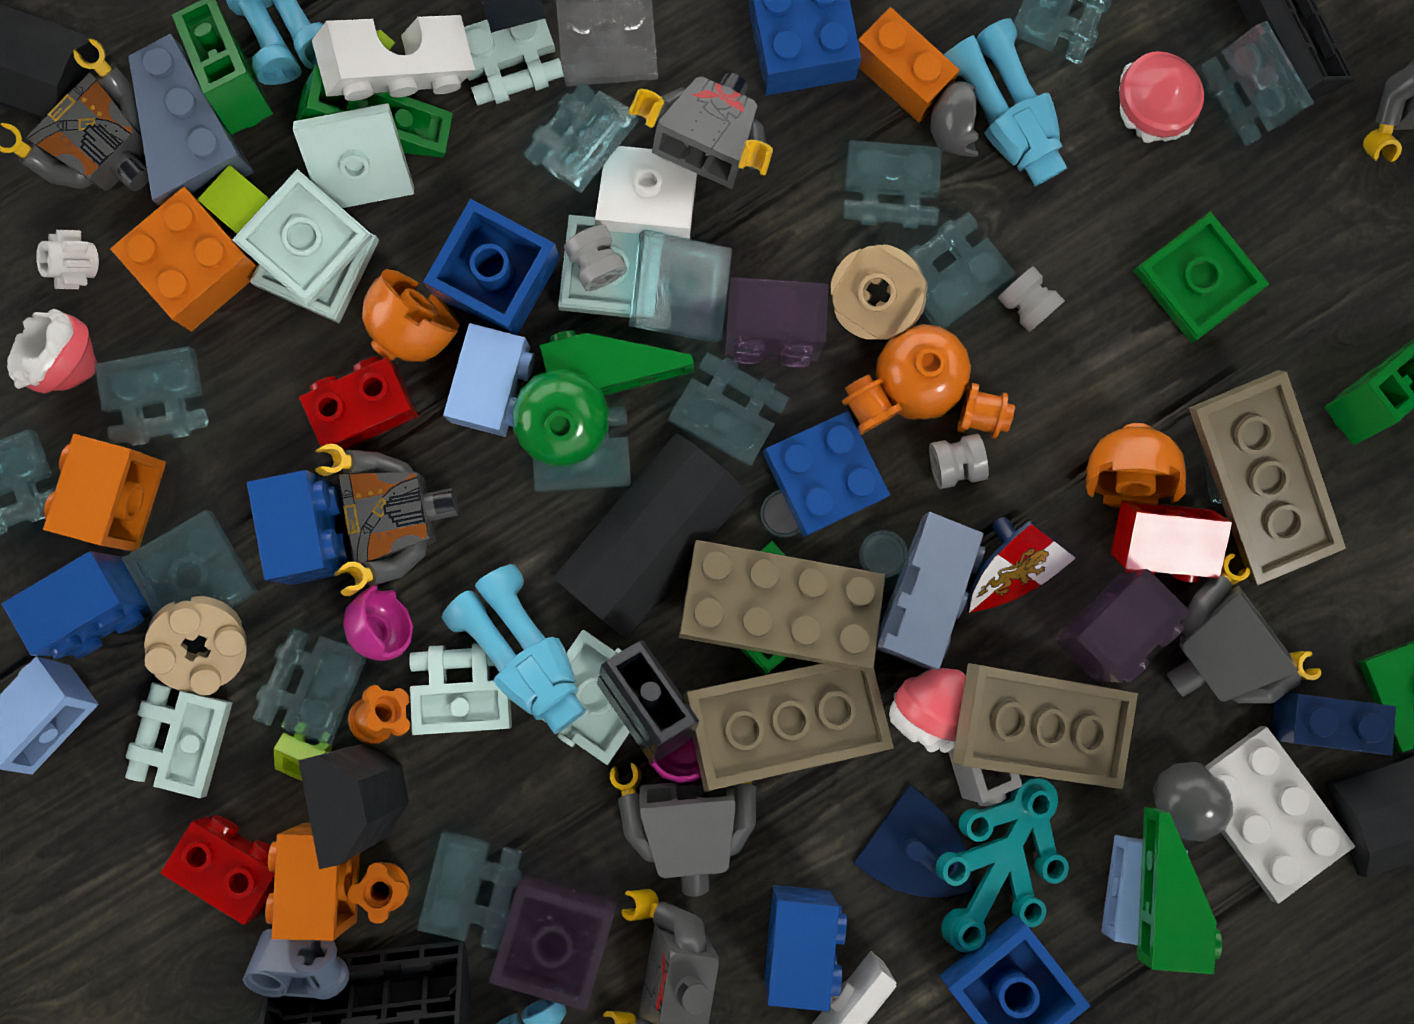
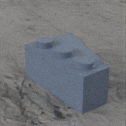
(178, 126)
(930, 591)

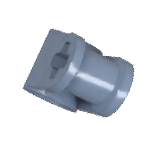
(296, 968)

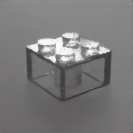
(606, 41)

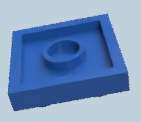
(825, 473)

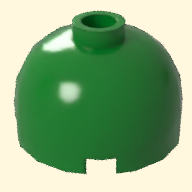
(560, 417)

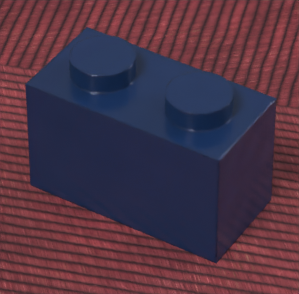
(1334, 723)

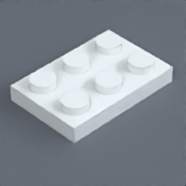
(1277, 817)

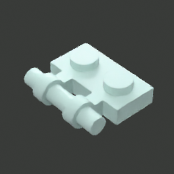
(508, 48)
(456, 705)
(191, 742)

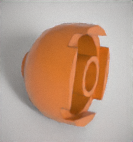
(404, 320)
(924, 371)
(1136, 466)

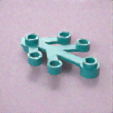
(1004, 859)

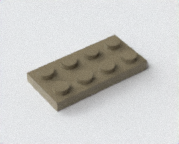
(1267, 477)
(782, 606)
(786, 723)
(1044, 727)

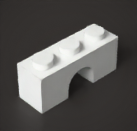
(359, 65)

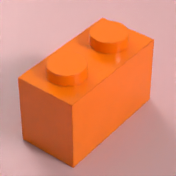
(905, 64)

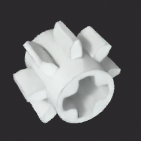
(67, 259)

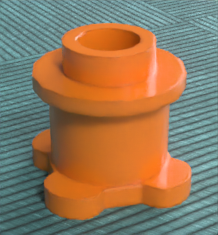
(869, 403)
(985, 412)
(379, 715)
(371, 899)

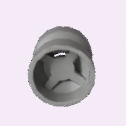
(595, 258)
(1031, 299)
(958, 461)

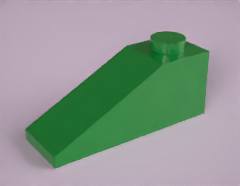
(221, 66)
(420, 126)
(613, 362)
(1376, 398)
(1174, 914)

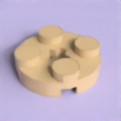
(852, 299)
(188, 671)

